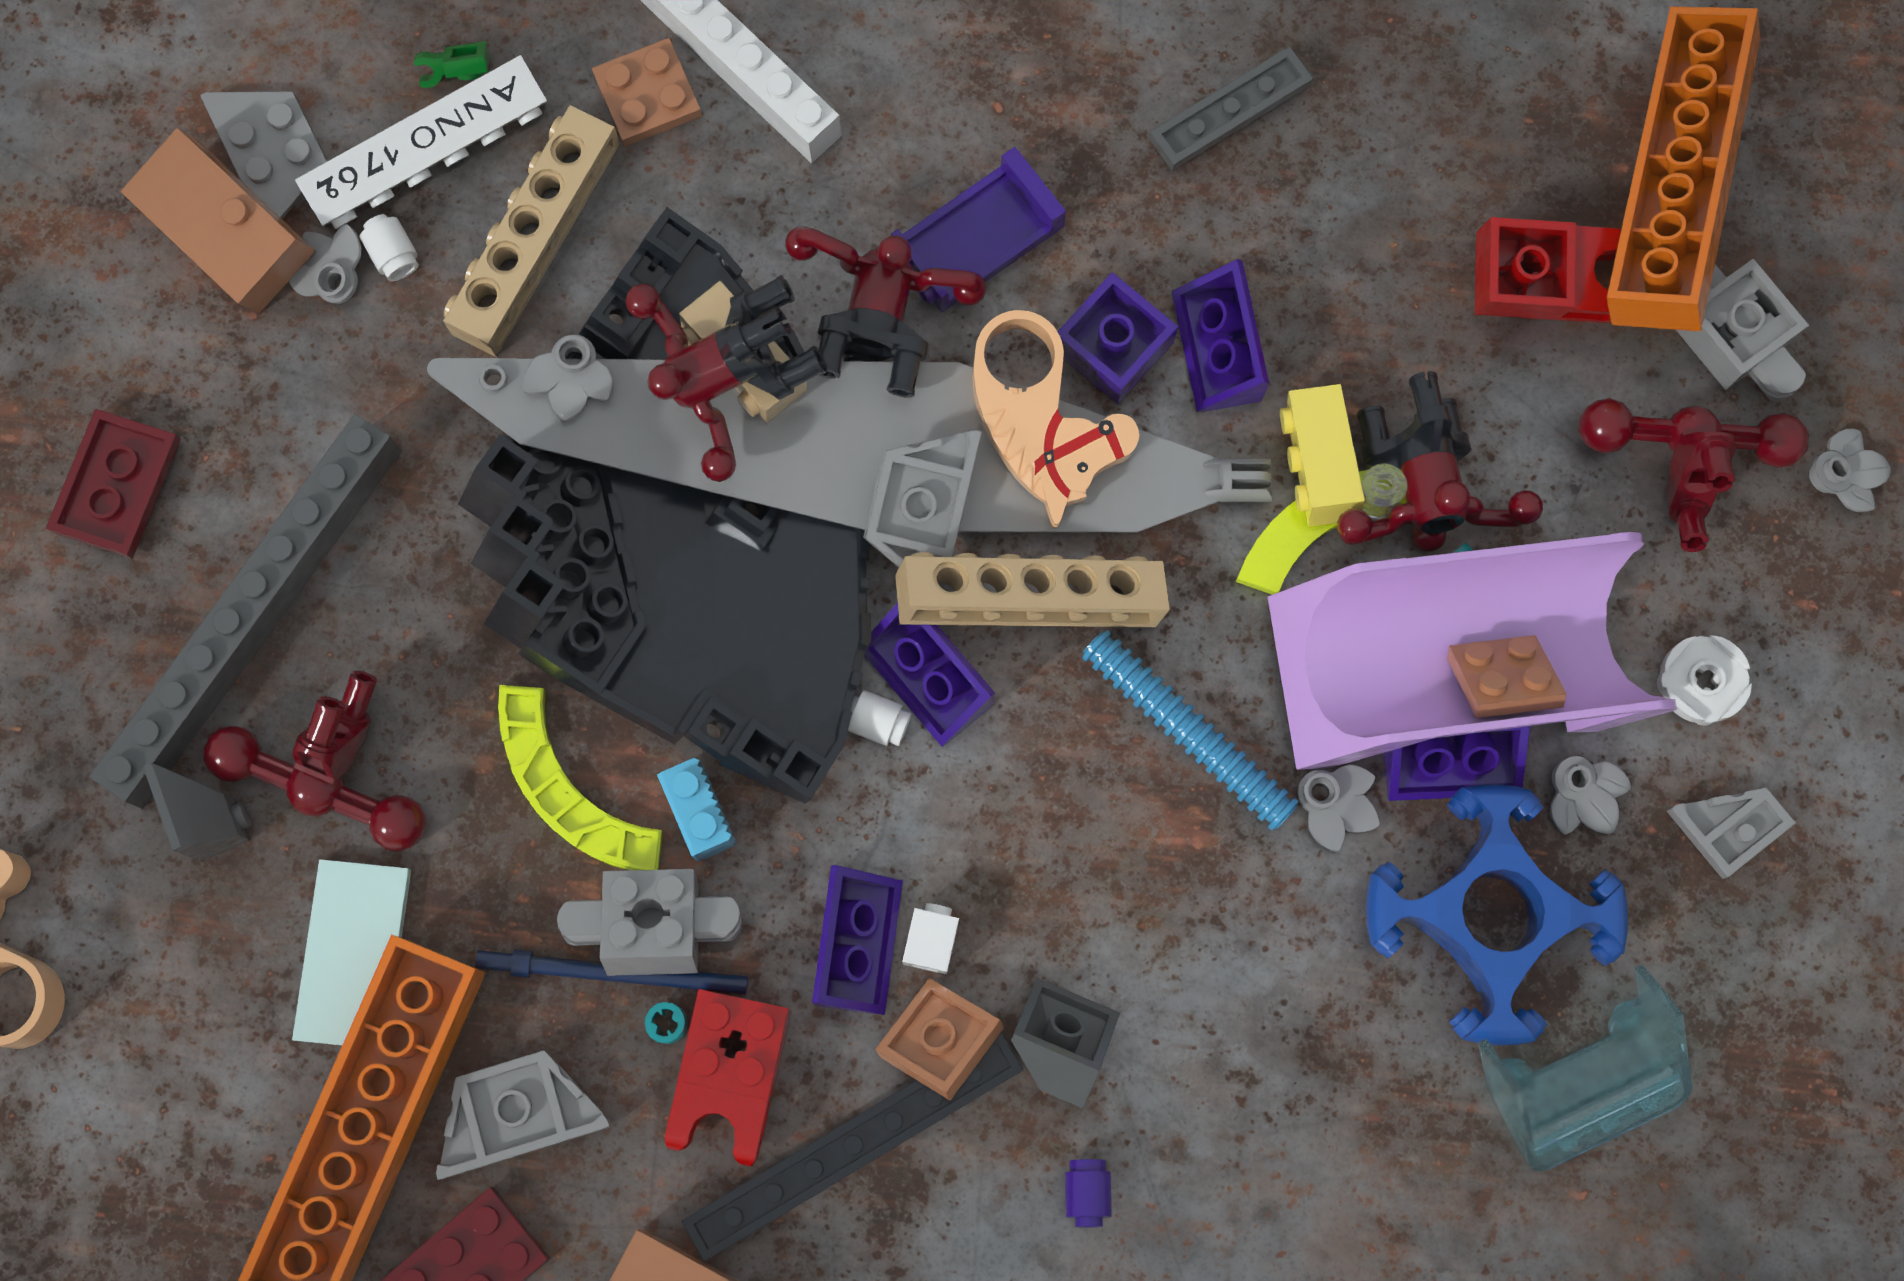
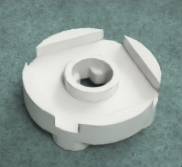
(1730, 679)

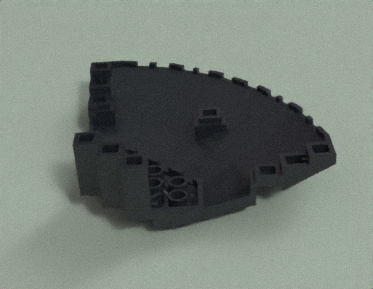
(672, 592)

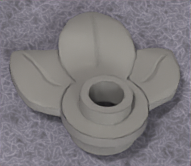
(330, 261)
(568, 383)
(1849, 470)
(1592, 799)
(1344, 807)

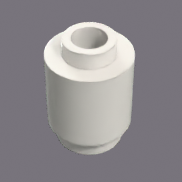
(389, 247)
(878, 719)

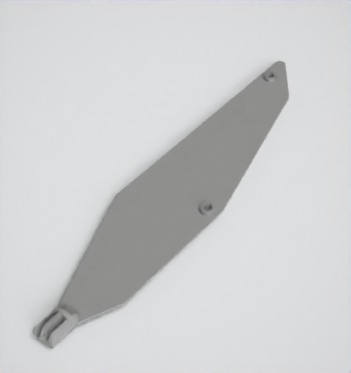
(830, 442)

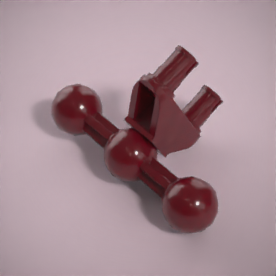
(1700, 453)
(321, 758)

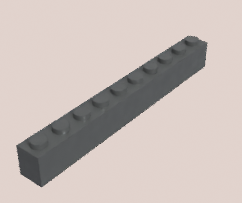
(247, 610)

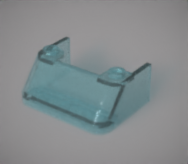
(1600, 1088)

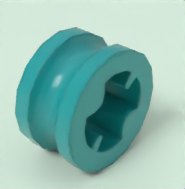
(654, 1029)

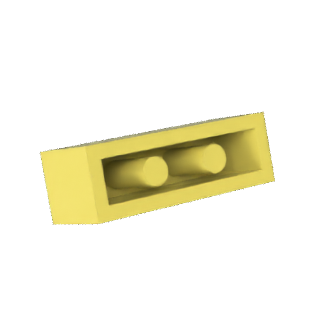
(1321, 454)

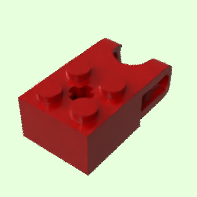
(1559, 268)
(724, 1085)

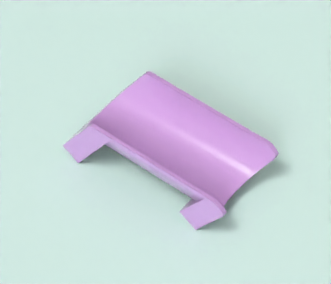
(1372, 644)

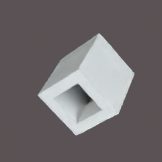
(931, 939)

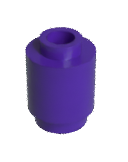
(1088, 1192)

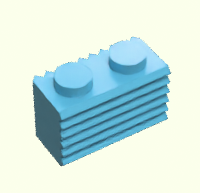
(696, 809)

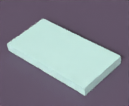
(348, 931)

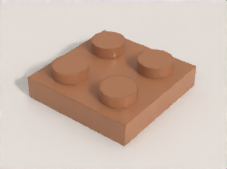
(646, 92)
(1506, 676)
(939, 1038)

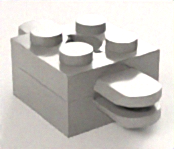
(1762, 329)
(654, 938)

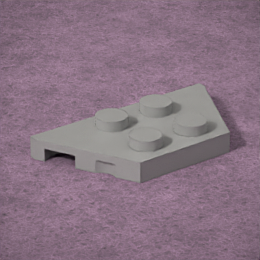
(266, 143)
(921, 497)
(513, 1113)

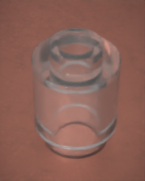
(1386, 477)

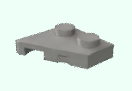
(1732, 827)

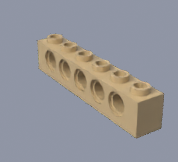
(490, 326)
(926, 603)

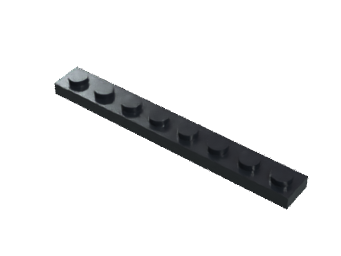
(839, 1155)

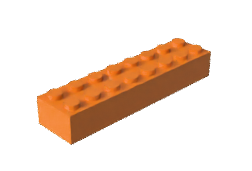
(1684, 169)
(365, 1117)

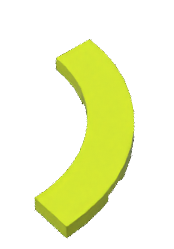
(1280, 548)
(555, 797)

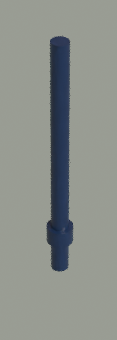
(524, 964)

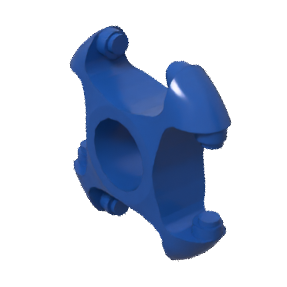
(1548, 906)

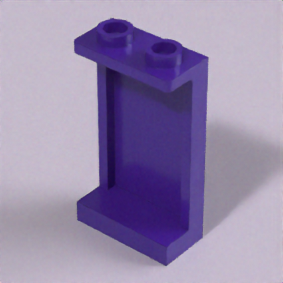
(985, 226)

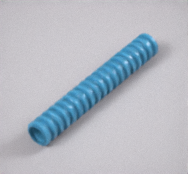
(1189, 729)

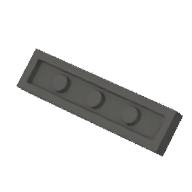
(1230, 108)

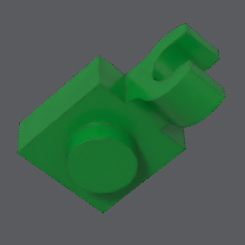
(459, 61)

